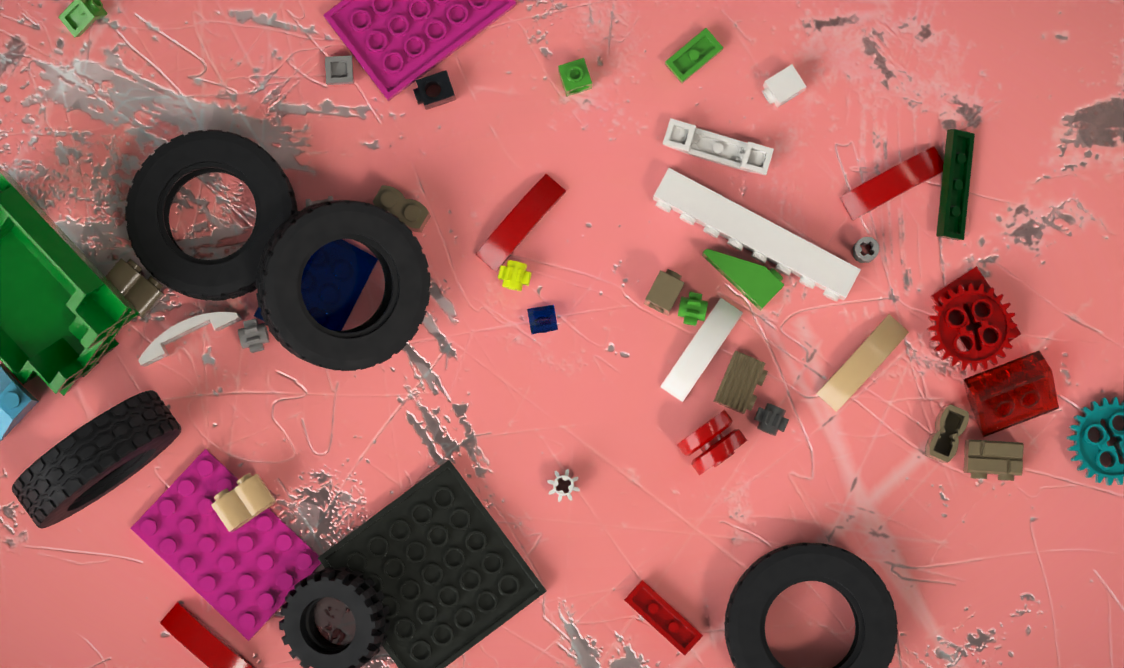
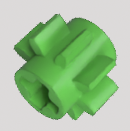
(692, 308)

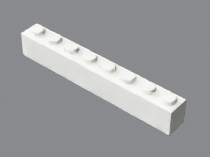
(755, 234)

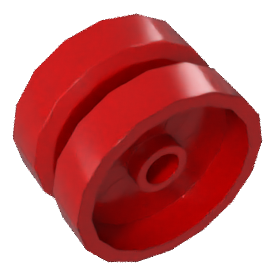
(713, 444)

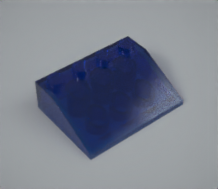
(334, 282)

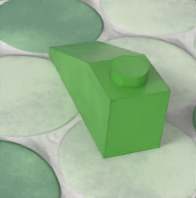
(751, 279)

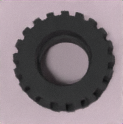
(361, 600)

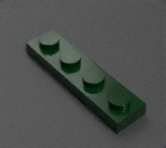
(955, 184)

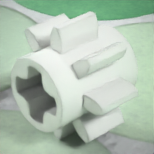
(555, 483)

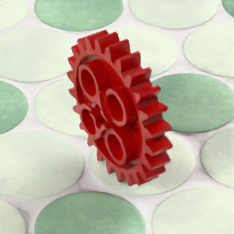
(995, 320)

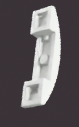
(717, 148)
(157, 349)
(701, 349)

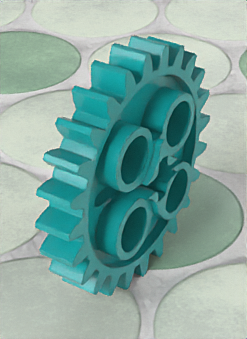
(1089, 452)

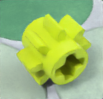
(514, 275)

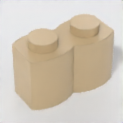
(243, 502)

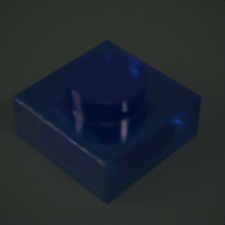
(542, 319)

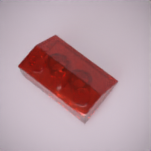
(1011, 393)

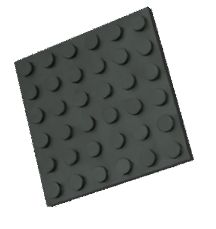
(440, 568)

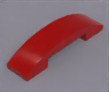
(892, 183)
(520, 222)
(200, 640)

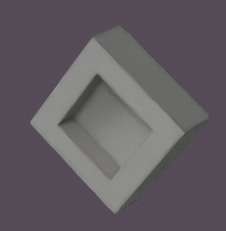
(339, 70)

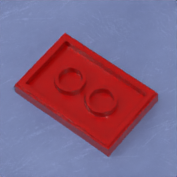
(976, 278)

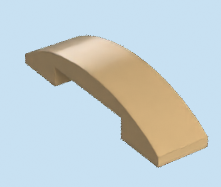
(862, 363)

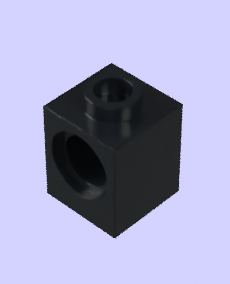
(440, 79)

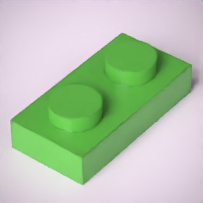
(694, 55)

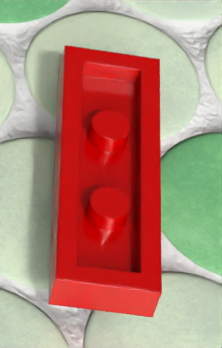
(663, 617)

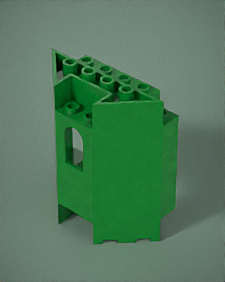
(53, 299)

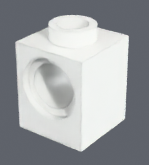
(783, 86)

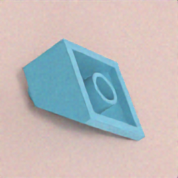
(14, 402)

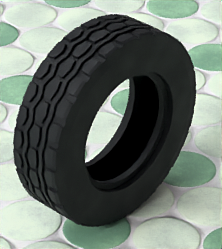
(163, 177)
(403, 298)
(96, 458)
(802, 562)

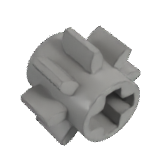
(253, 335)

